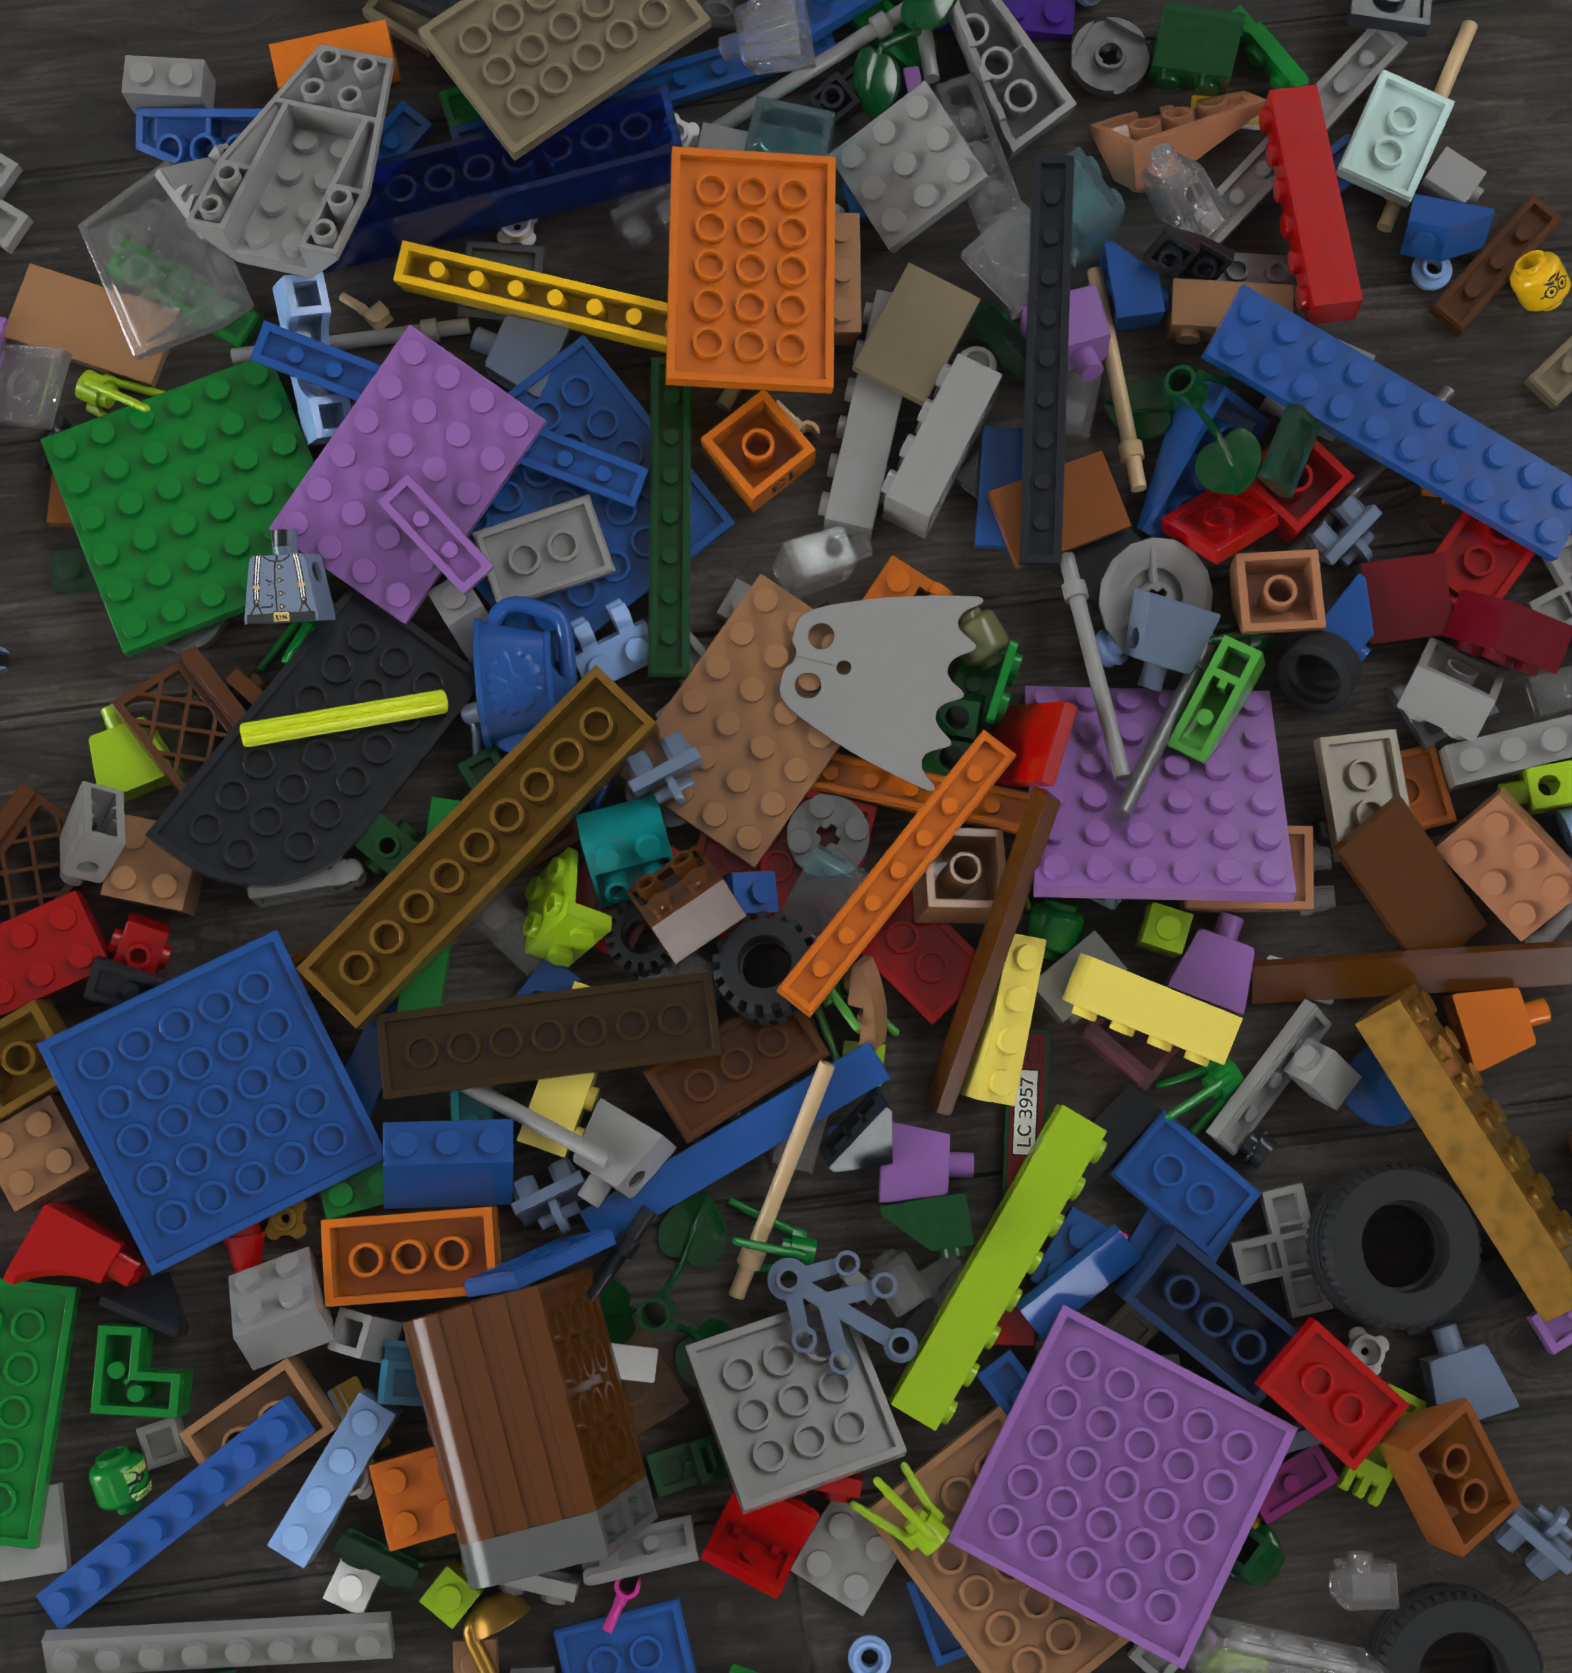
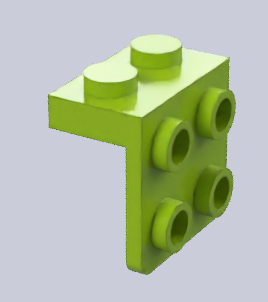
(555, 923)

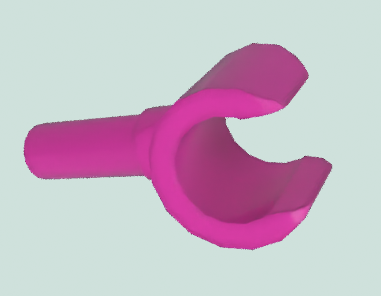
(619, 1602)

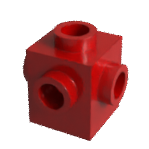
(141, 933)

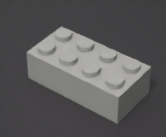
(941, 445)

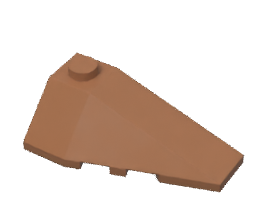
(1191, 132)

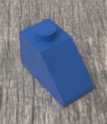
(1444, 228)
(1132, 289)
(1352, 617)

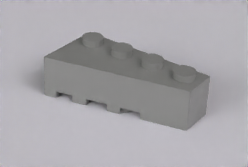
(1013, 76)

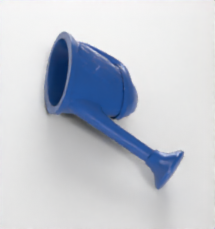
(519, 673)

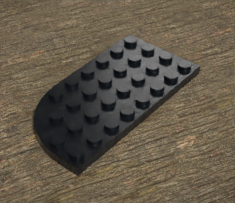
(304, 802)

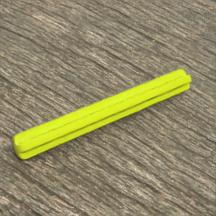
(343, 718)

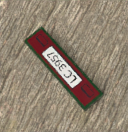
(1029, 1115)

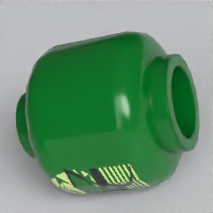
(120, 1480)

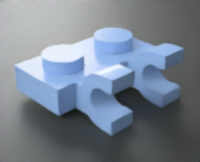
(616, 653)

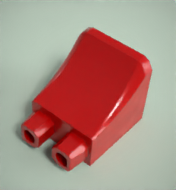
(76, 1244)

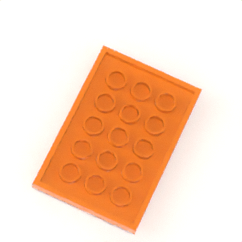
(751, 270)

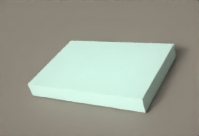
(1394, 138)

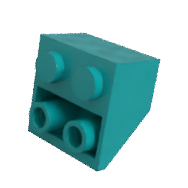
(623, 846)

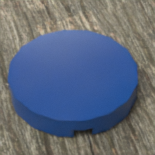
(1374, 1095)

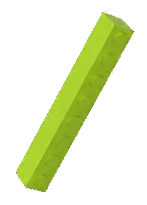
(997, 1266)

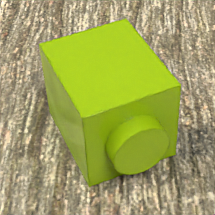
(1164, 930)
(450, 1594)

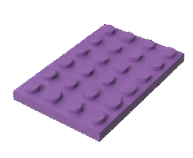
(415, 418)

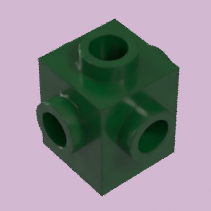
(379, 839)

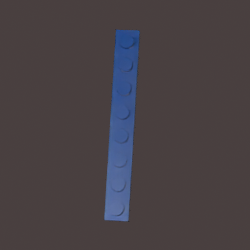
(175, 1512)

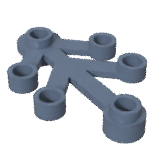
(835, 1307)

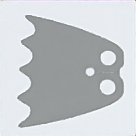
(895, 680)

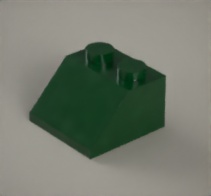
(1194, 49)
(935, 1222)

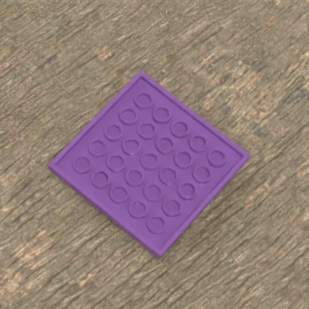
(1197, 826)
(1122, 1486)

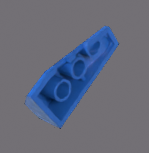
(188, 132)
(1174, 473)

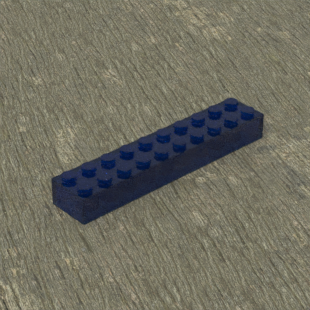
(478, 187)

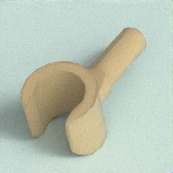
(376, 316)
(803, 426)

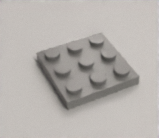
(909, 167)

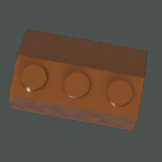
(1449, 1475)

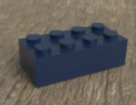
(1206, 1312)

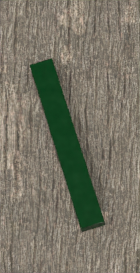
(669, 527)

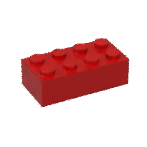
(48, 951)

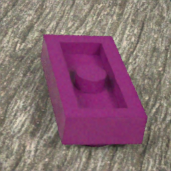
(1297, 1480)

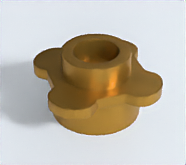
(294, 1227)

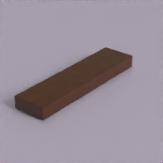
(1494, 264)

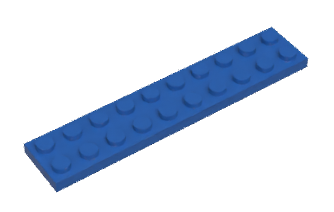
(1394, 422)

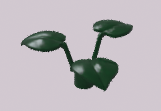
(877, 73)
(1221, 466)
(693, 1234)

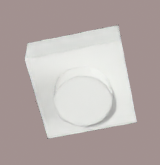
(352, 1587)

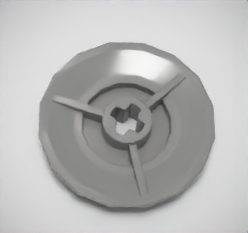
(1151, 566)

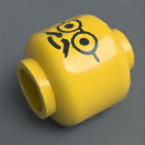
(1540, 281)

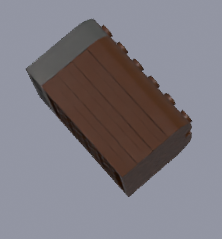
(530, 1429)

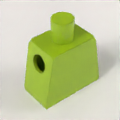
(123, 762)
(1554, 776)

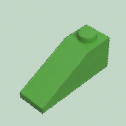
(1217, 699)

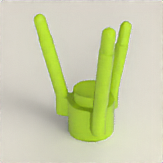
(103, 391)
(923, 1527)

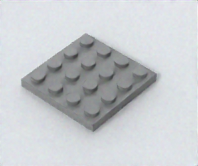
(785, 1413)

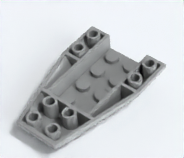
(301, 167)

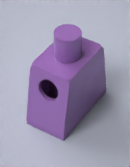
(1087, 332)
(1215, 966)
(921, 1165)

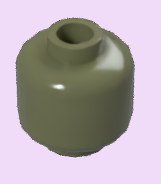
(987, 634)

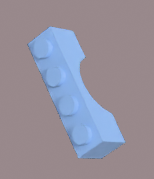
(306, 309)
(334, 1477)

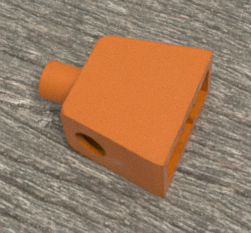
(1493, 1024)

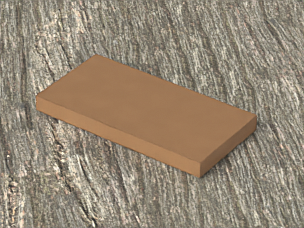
(79, 318)

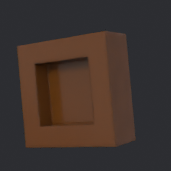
(249, 686)

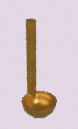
(486, 1619)

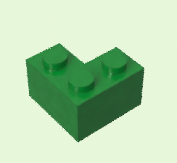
(127, 1382)

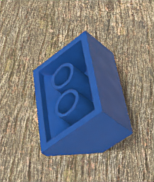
(448, 1163)

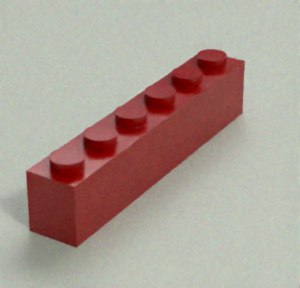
(1310, 205)

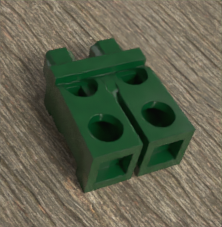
(961, 724)

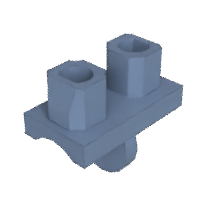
(1351, 536)
(681, 760)
(553, 1203)
(1550, 1551)

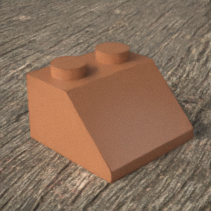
(1277, 591)

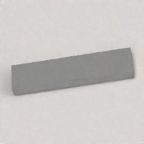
(1266, 1079)

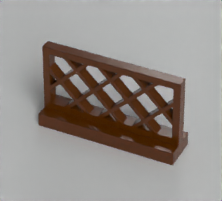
(212, 696)
(14, 818)

